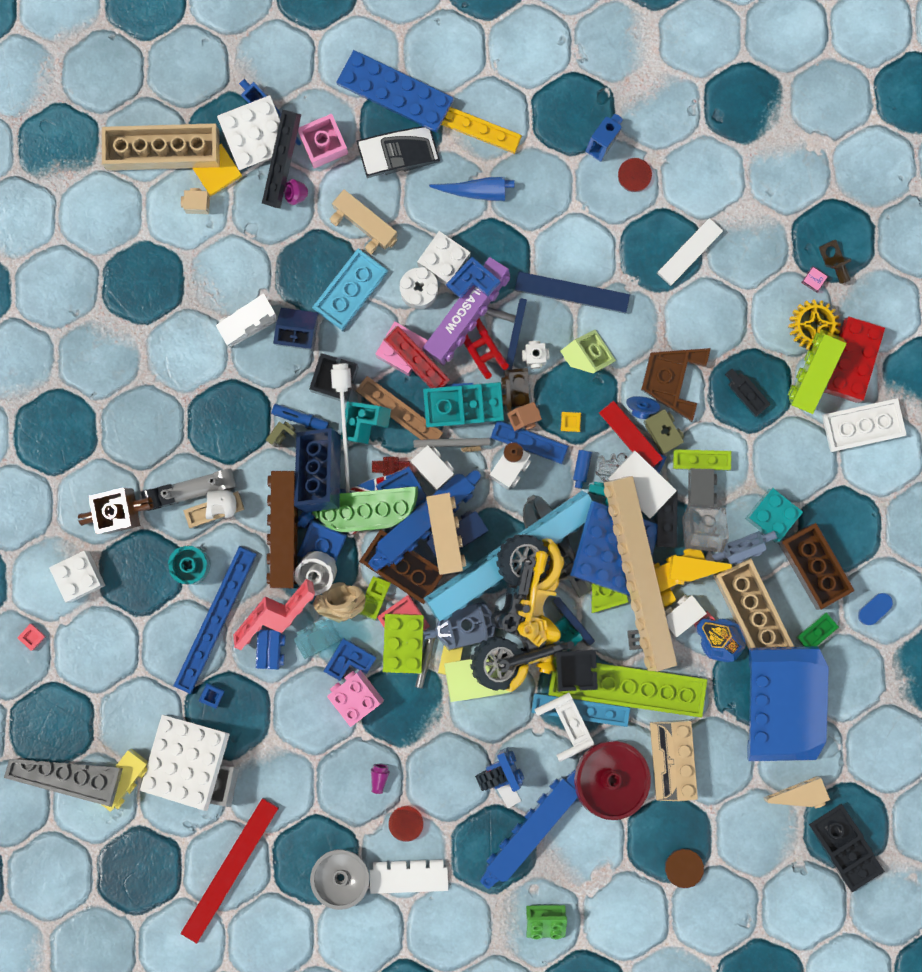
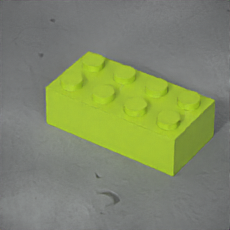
(817, 371)

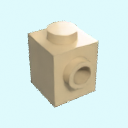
(195, 201)

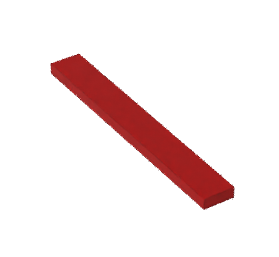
(229, 870)

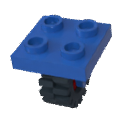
(501, 773)

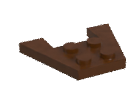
(666, 374)

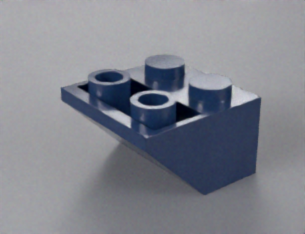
(296, 329)

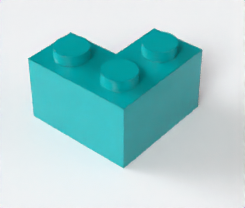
(361, 418)

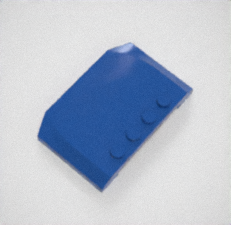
(787, 703)

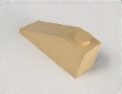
(806, 793)

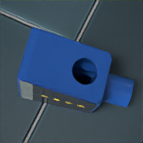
(604, 137)

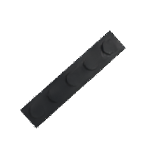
(281, 158)

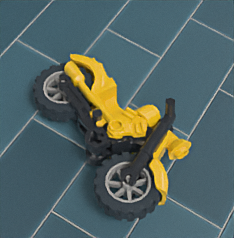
(522, 616)

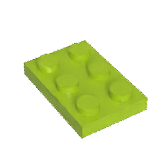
(403, 643)

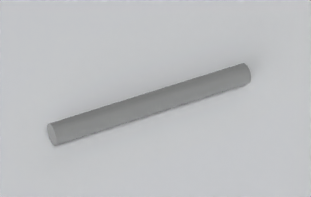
(452, 442)

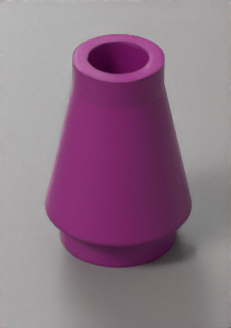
(379, 776)

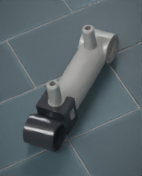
(193, 488)

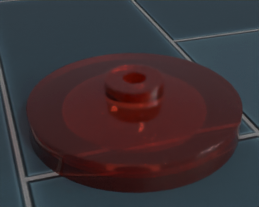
(634, 175)
(406, 823)

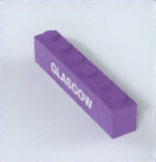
(463, 317)

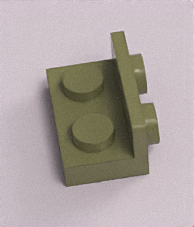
(277, 435)

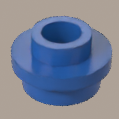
(305, 519)

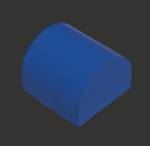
(211, 695)

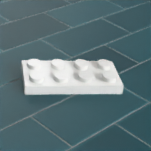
(864, 425)

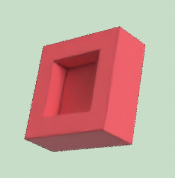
(31, 637)

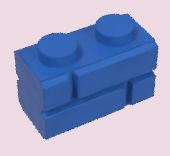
(269, 649)

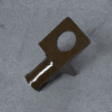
(836, 262)

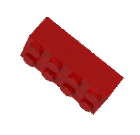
(857, 360)

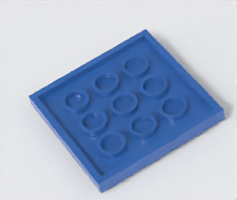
(597, 553)

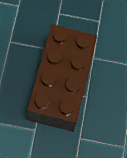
(816, 566)
(411, 574)

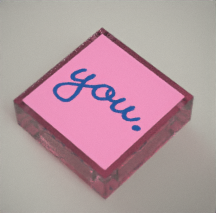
(814, 279)

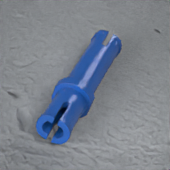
(308, 421)

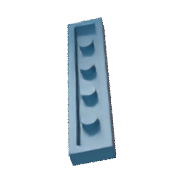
(589, 710)

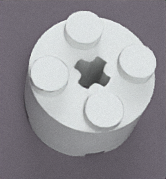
(420, 277)
(322, 565)

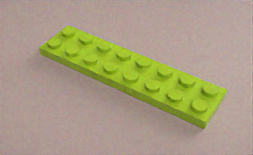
(642, 690)

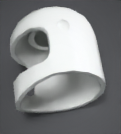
(220, 503)

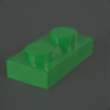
(817, 631)

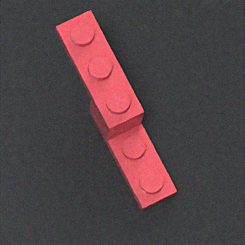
(274, 614)

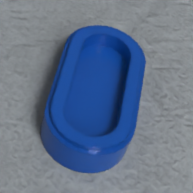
(875, 609)

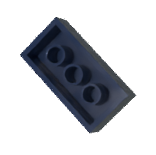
(317, 470)

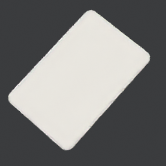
(508, 796)

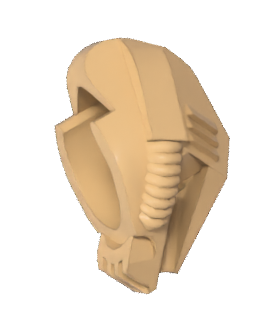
(340, 602)

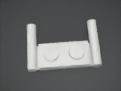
(572, 723)

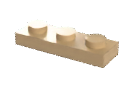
(197, 515)

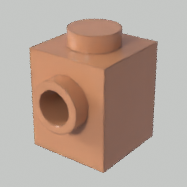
(524, 417)

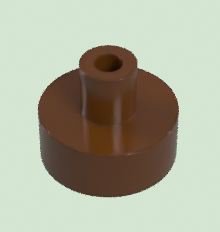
(509, 456)

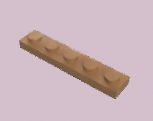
(399, 411)

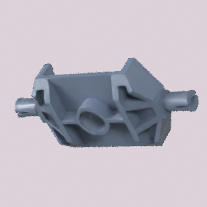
(454, 636)

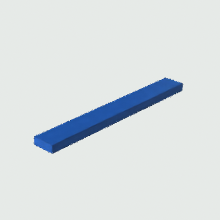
(215, 620)

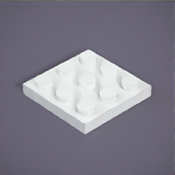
(251, 131)

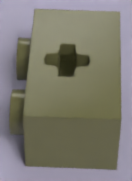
(654, 427)

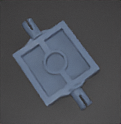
(745, 547)

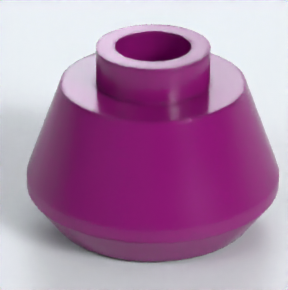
(295, 192)

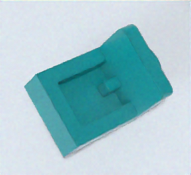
(598, 489)
(567, 632)

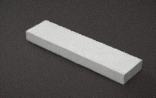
(690, 252)

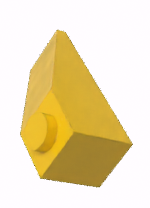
(689, 569)

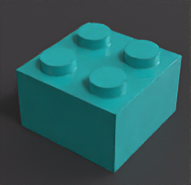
(774, 514)

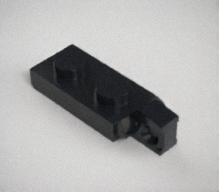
(747, 392)

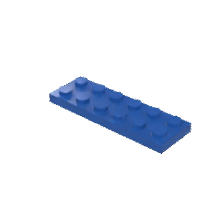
(395, 91)

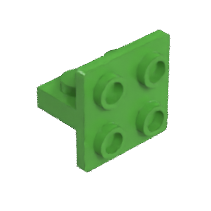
(546, 921)

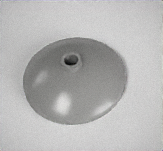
(335, 892)

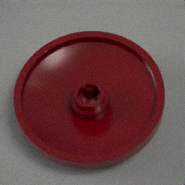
(612, 780)

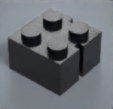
(322, 381)
(574, 670)

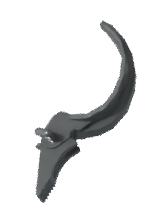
(535, 509)

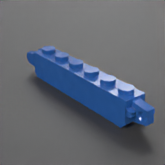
(418, 524)
(531, 831)

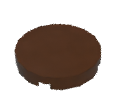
(684, 868)

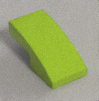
(375, 597)

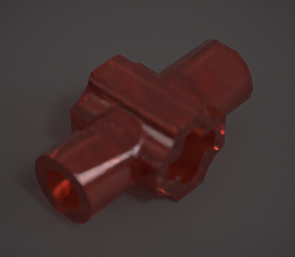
(389, 465)

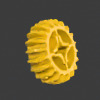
(814, 317)

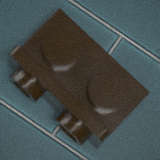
(516, 388)

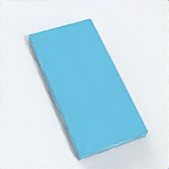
(350, 289)

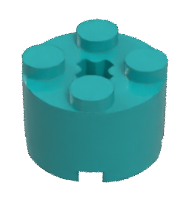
(178, 566)

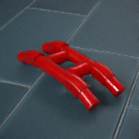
(494, 352)

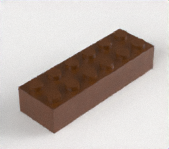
(283, 530)

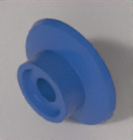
(642, 406)

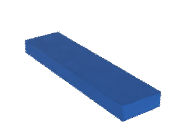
(530, 442)

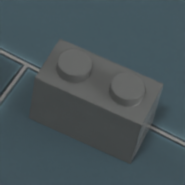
(701, 487)

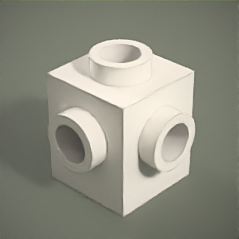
(531, 360)

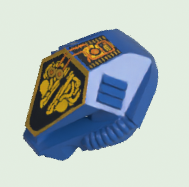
(721, 639)

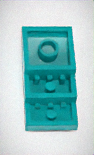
(463, 404)

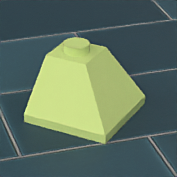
(588, 353)

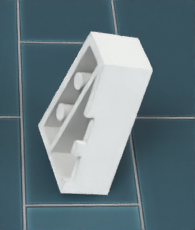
(247, 321)

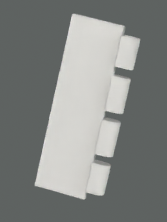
(413, 879)

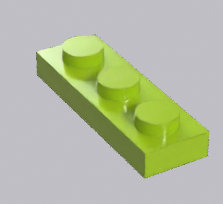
(702, 459)

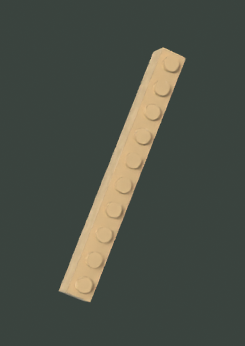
(640, 573)

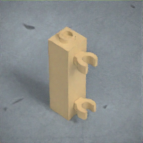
(365, 220)

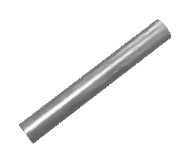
(500, 314)
(425, 662)

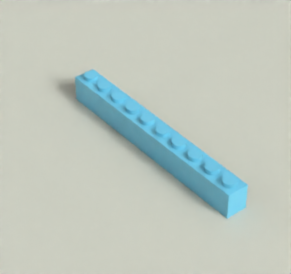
(484, 573)

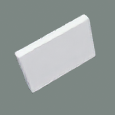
(649, 484)

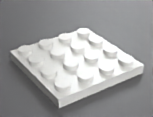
(184, 762)

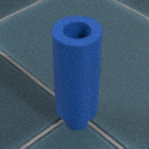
(582, 468)

